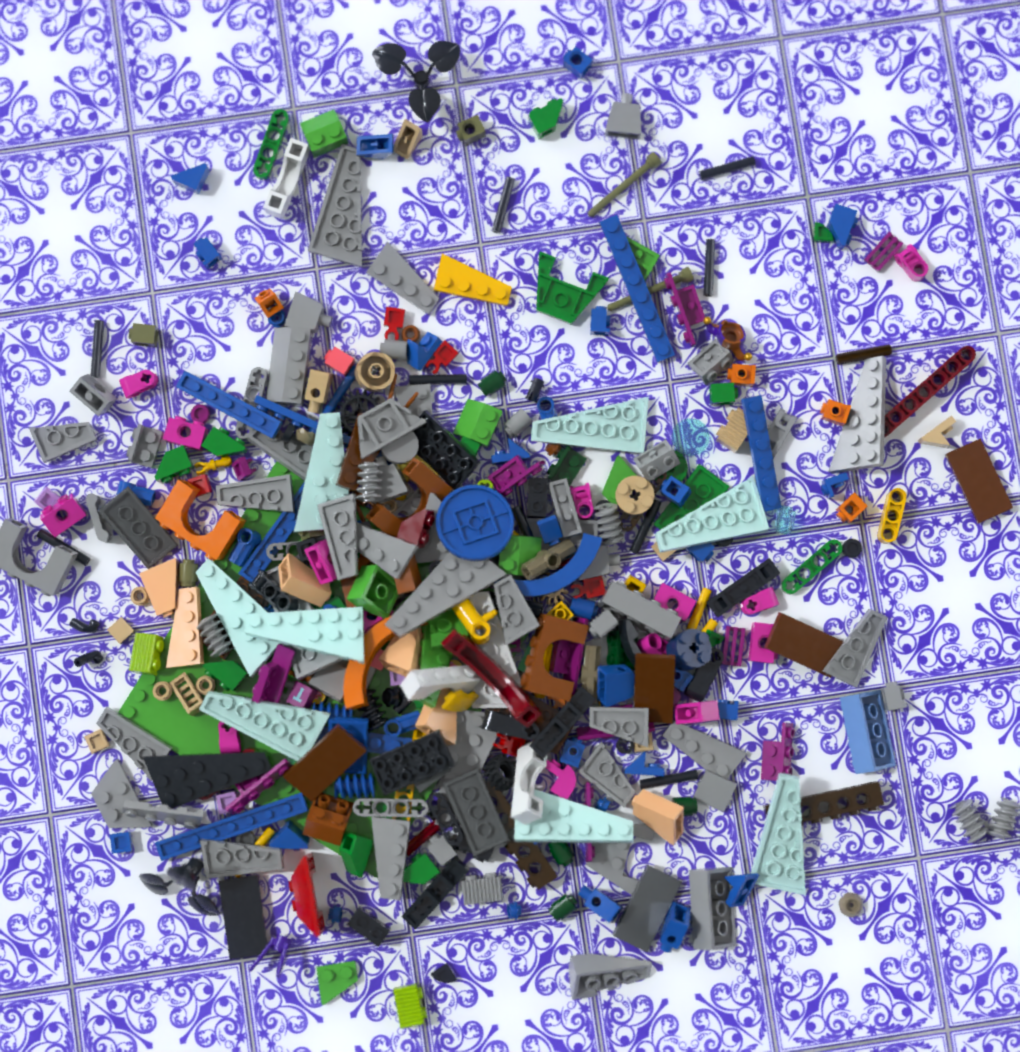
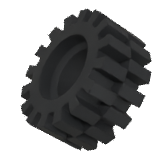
(494, 774)

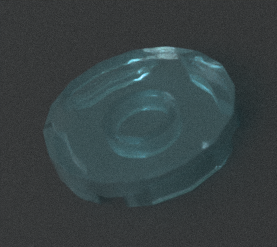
(690, 437)

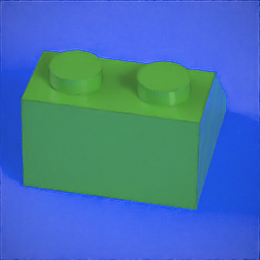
(324, 133)
(478, 422)
(517, 552)
(374, 591)

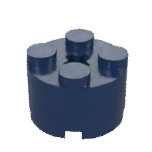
(690, 649)

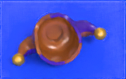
(729, 336)

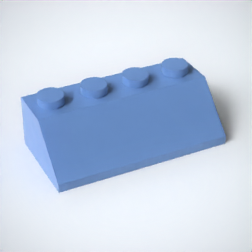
(867, 732)

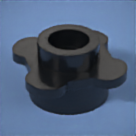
(391, 697)

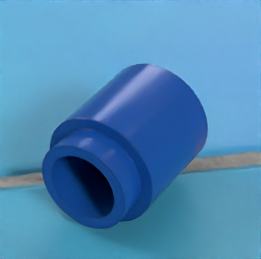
(583, 608)

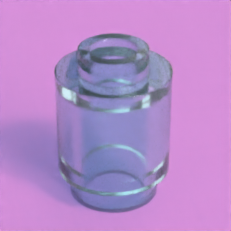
(785, 520)

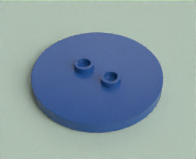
(474, 522)

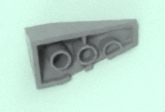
(597, 972)

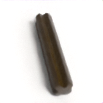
(863, 354)

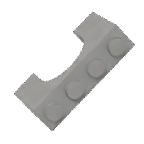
(51, 577)

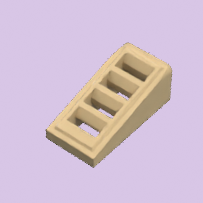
(187, 705)

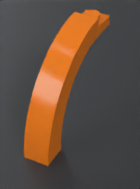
(356, 673)

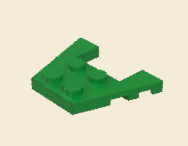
(560, 298)

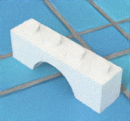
(283, 190)
(426, 681)
(525, 804)

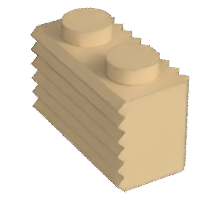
(734, 432)

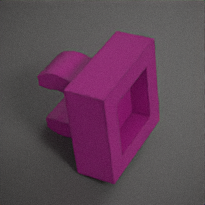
(242, 468)

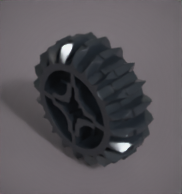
(352, 415)

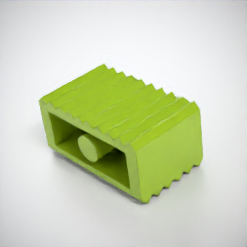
(146, 654)
(409, 1005)

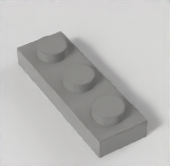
(564, 508)

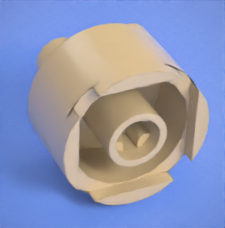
(376, 361)
(640, 486)

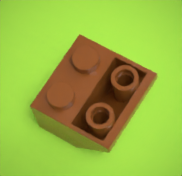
(328, 818)

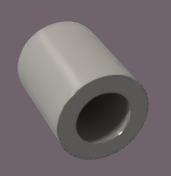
(394, 349)
(517, 423)

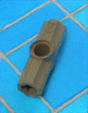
(548, 559)
(589, 669)

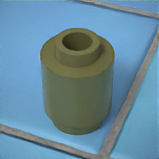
(187, 573)

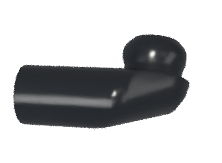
(83, 627)
(88, 657)
(404, 702)

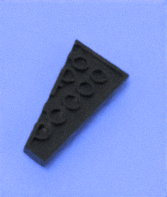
(193, 776)

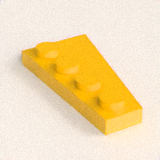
(467, 282)

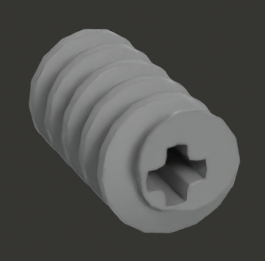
(369, 481)
(610, 523)
(214, 636)
(1004, 818)
(969, 820)

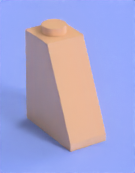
(302, 581)
(162, 586)
(403, 653)
(437, 718)
(660, 815)

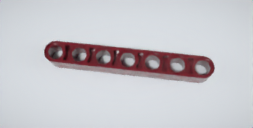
(930, 387)

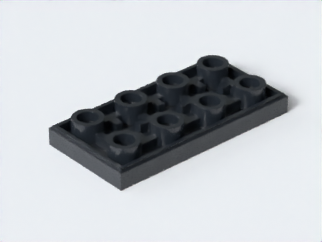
(444, 452)
(412, 762)
(243, 916)

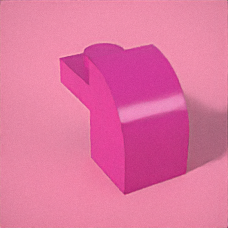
(566, 779)

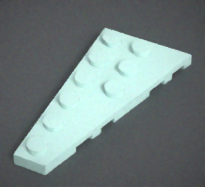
(606, 428)
(322, 472)
(724, 517)
(231, 606)
(321, 631)
(277, 725)
(573, 822)
(780, 848)

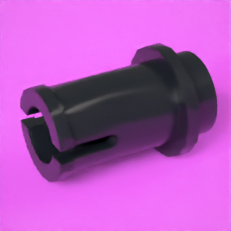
(534, 389)

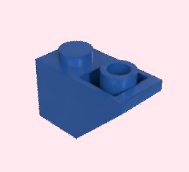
(840, 224)

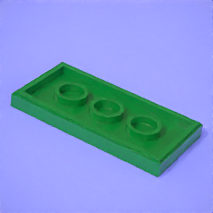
(704, 488)

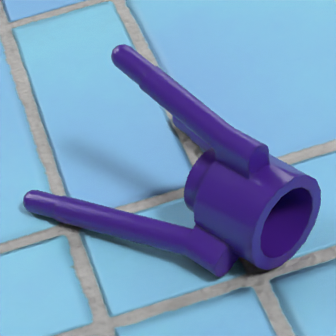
(281, 945)

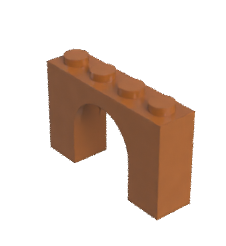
(426, 481)
(406, 584)
(536, 677)

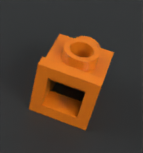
(266, 299)
(749, 378)
(838, 419)
(855, 503)

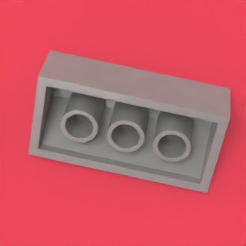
(289, 366)
(641, 612)
(711, 917)

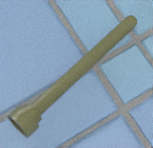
(652, 161)
(684, 276)

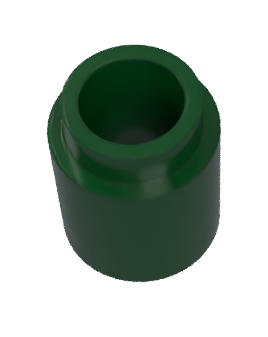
(492, 383)
(688, 803)
(561, 853)
(563, 907)

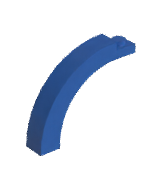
(565, 576)

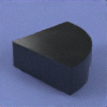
(444, 974)

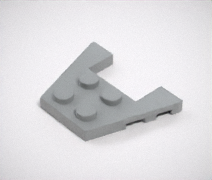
(612, 857)

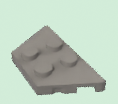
(385, 425)
(433, 549)
(110, 798)

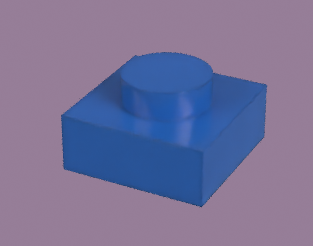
(121, 842)

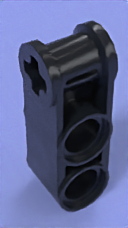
(265, 584)
(703, 677)
(507, 725)

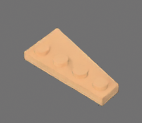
(185, 640)

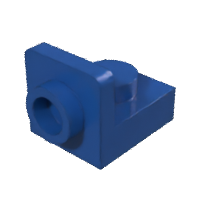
(835, 481)

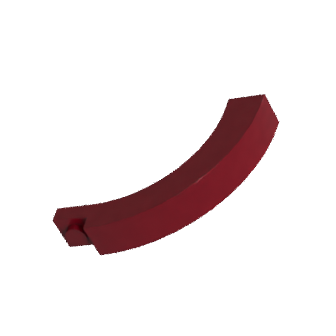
(494, 675)

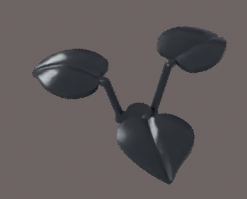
(423, 100)
(186, 876)

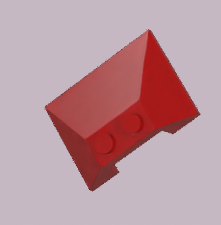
(304, 895)

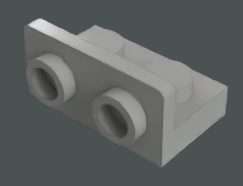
(711, 361)
(144, 446)
(656, 460)

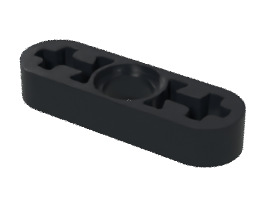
(448, 834)

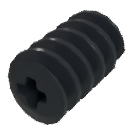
(372, 712)

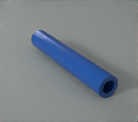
(340, 392)

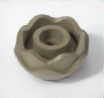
(305, 436)
(846, 900)

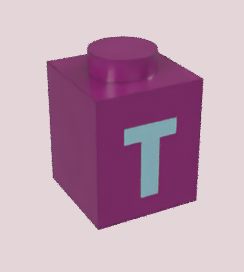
(301, 695)

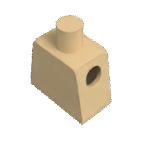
(321, 381)

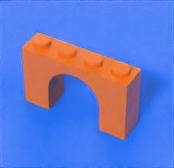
(174, 516)

